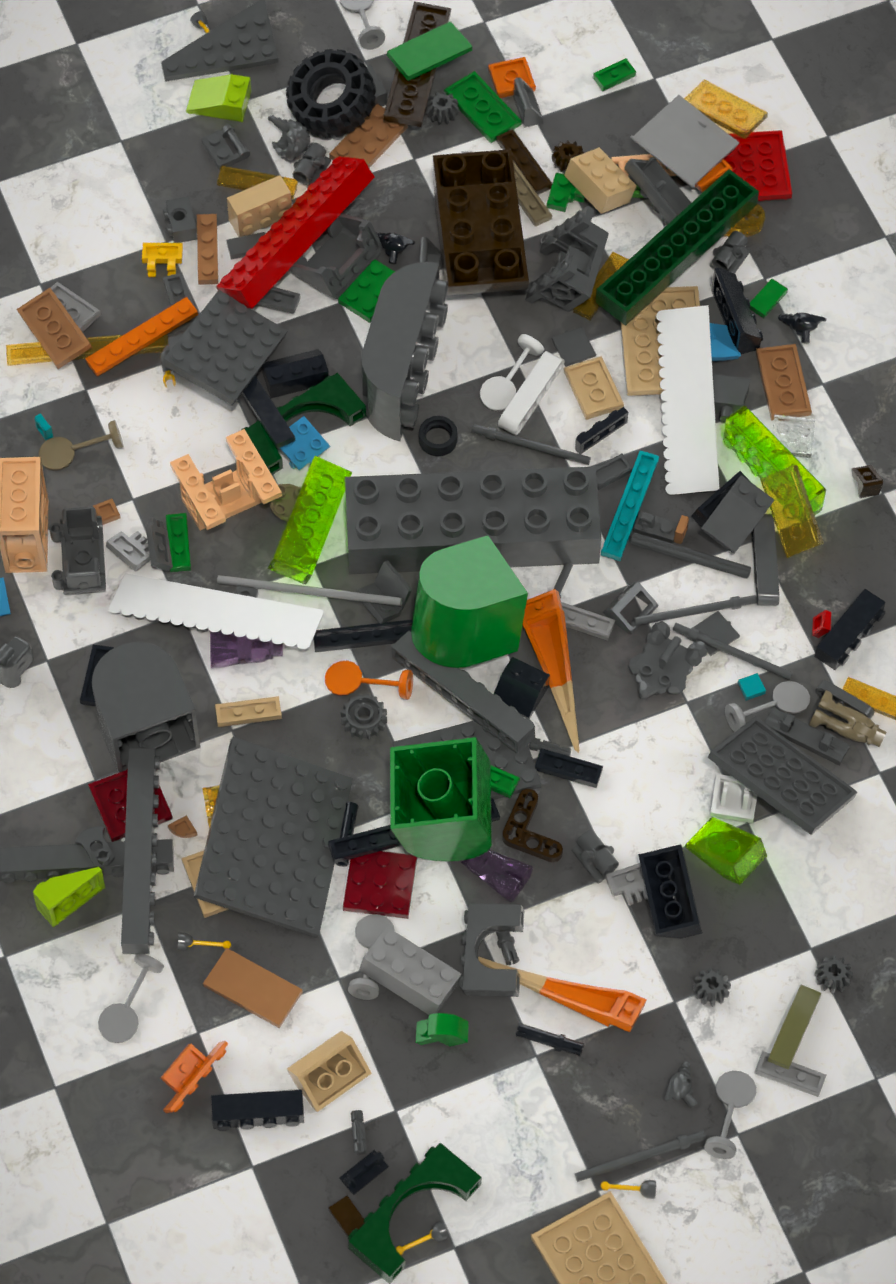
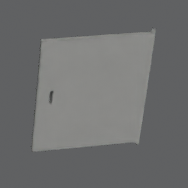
(685, 140)

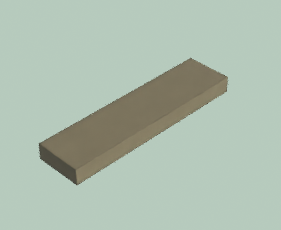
(530, 201)

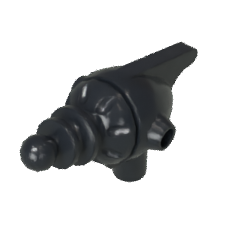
(393, 244)
(802, 323)

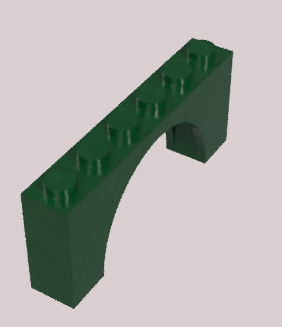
(329, 396)
(437, 1171)

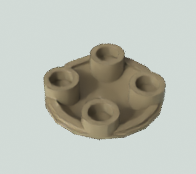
(282, 506)

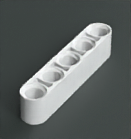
(531, 393)

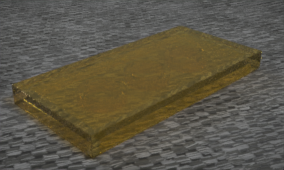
(726, 108)
(792, 511)

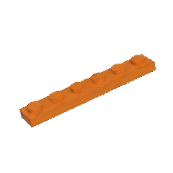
(141, 336)

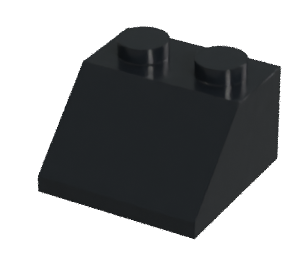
(522, 686)

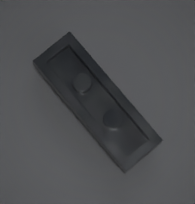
(601, 430)
(97, 653)
(569, 768)

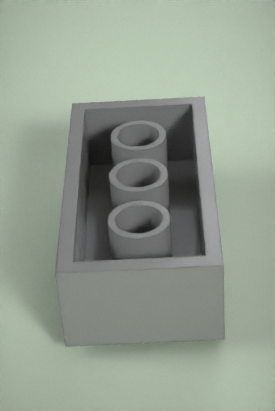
(410, 971)

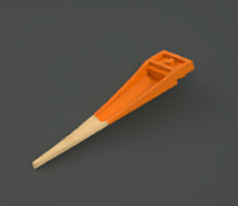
(548, 635)
(598, 1003)

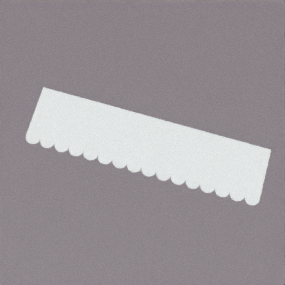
(689, 400)
(216, 610)

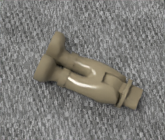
(858, 728)

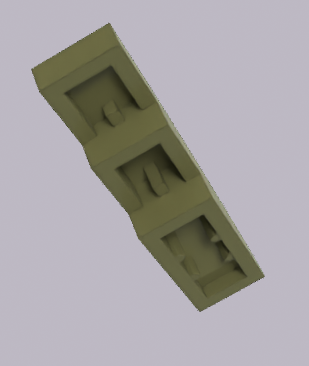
(794, 1027)

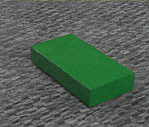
(768, 298)

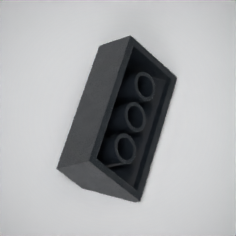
(736, 311)
(670, 892)

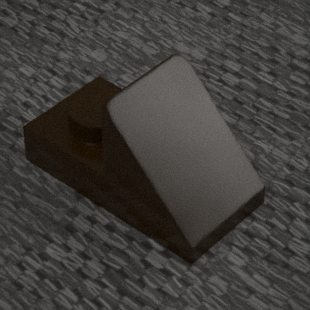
(868, 481)

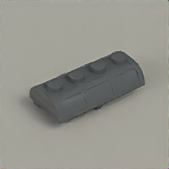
(657, 187)

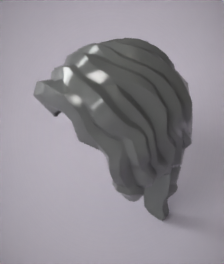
(294, 138)

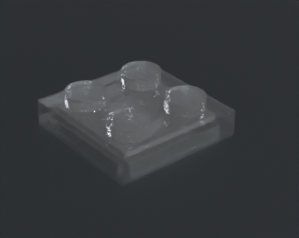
(795, 434)

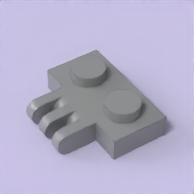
(130, 549)
(628, 881)

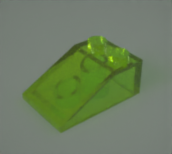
(727, 849)

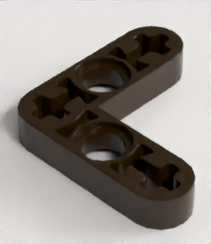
(523, 835)

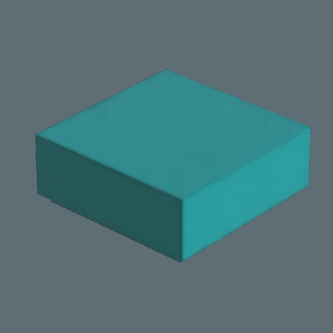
(43, 427)
(751, 686)

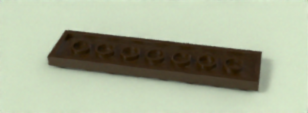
(409, 98)

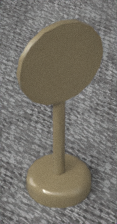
(59, 452)

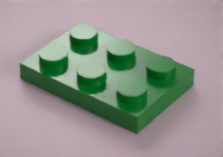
(365, 290)

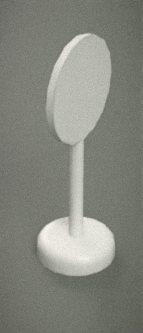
(499, 391)

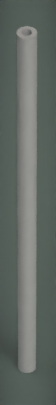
(309, 590)

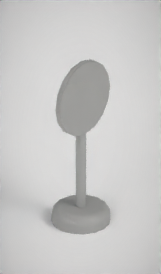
(371, 36)
(786, 696)
(367, 932)
(119, 1020)
(737, 1091)

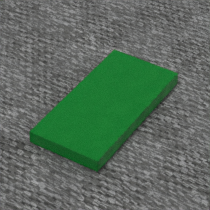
(429, 50)
(483, 107)

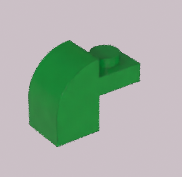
(443, 1028)

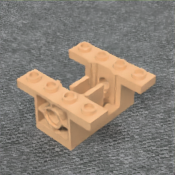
(229, 491)

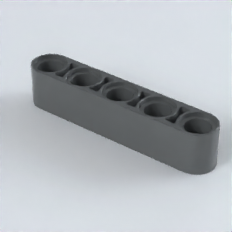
(765, 561)

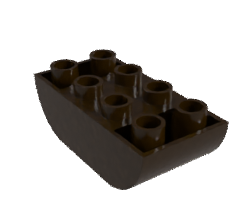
(479, 222)

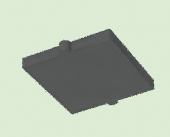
(573, 346)
(718, 628)

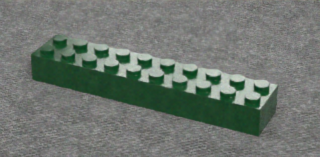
(676, 247)

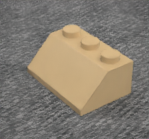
(329, 1070)

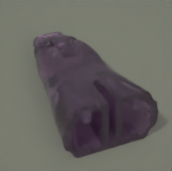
(234, 650)
(501, 873)

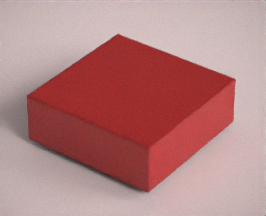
(821, 623)

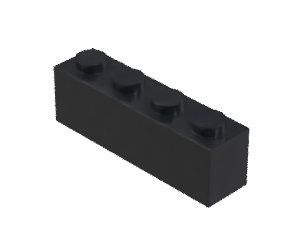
(850, 629)
(257, 1109)

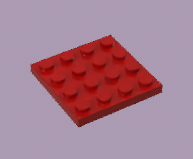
(762, 163)

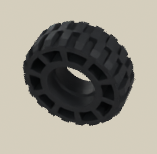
(320, 72)

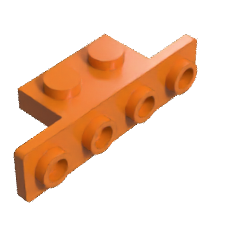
(187, 1070)

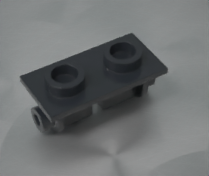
(364, 1172)

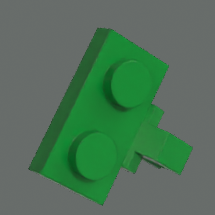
(562, 193)

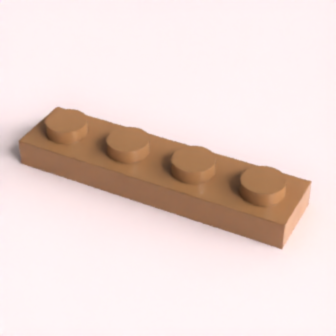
(207, 249)

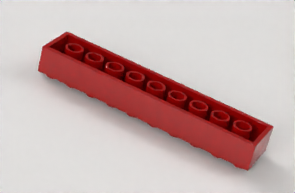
(296, 230)

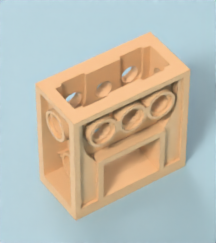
(23, 515)

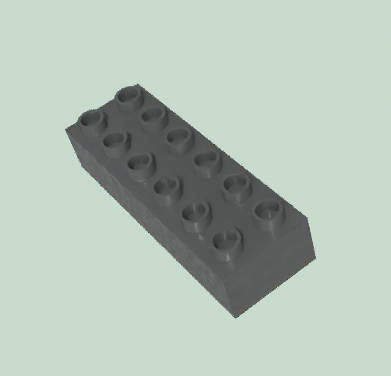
(527, 514)

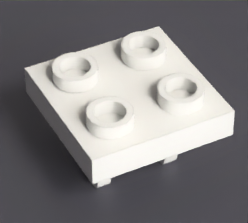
(732, 800)

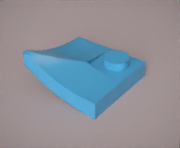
(721, 344)

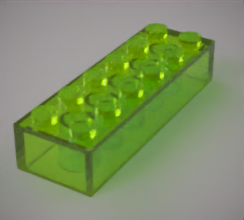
(766, 454)
(309, 520)

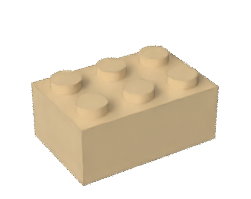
(600, 180)
(258, 206)

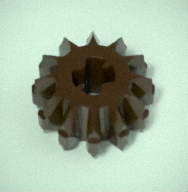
(563, 153)

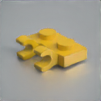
(162, 253)

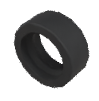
(438, 449)

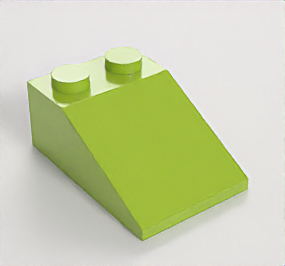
(220, 97)
(66, 893)

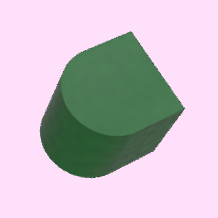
(467, 605)
(441, 799)

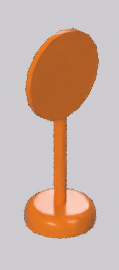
(346, 678)

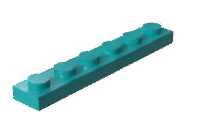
(630, 505)

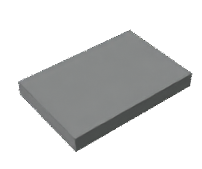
(80, 310)

